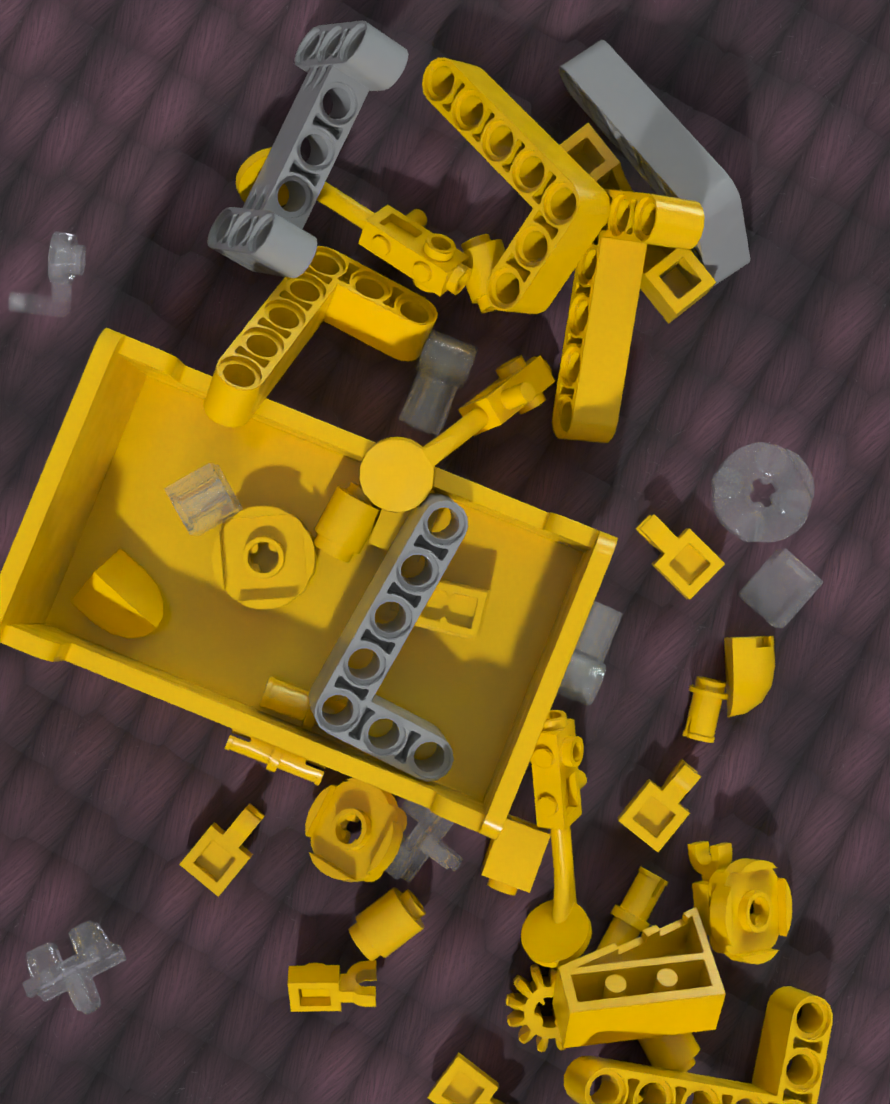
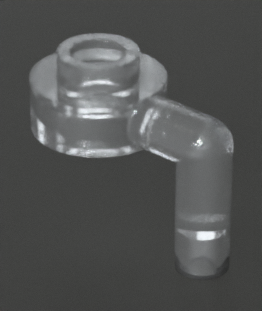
(64, 262)

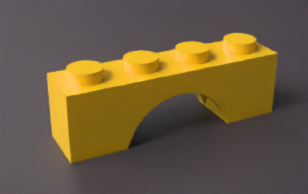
(670, 276)

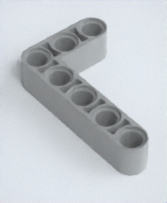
(661, 151)
(386, 642)

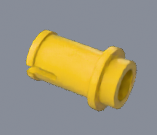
(704, 709)

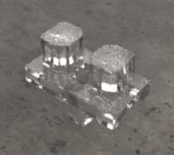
(423, 843)
(54, 976)

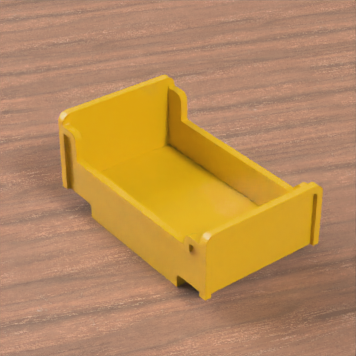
(144, 427)

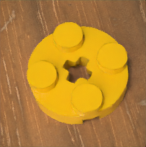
(245, 580)
(380, 834)
(736, 931)

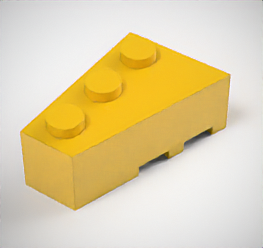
(642, 988)

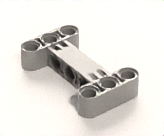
(347, 64)

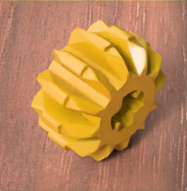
(529, 1013)

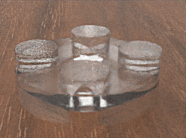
(769, 464)

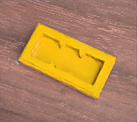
(450, 610)

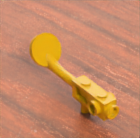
(389, 234)
(401, 473)
(560, 927)

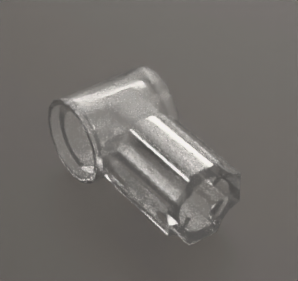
(442, 371)
(586, 665)

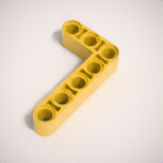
(564, 197)
(328, 291)
(606, 306)
(780, 1041)

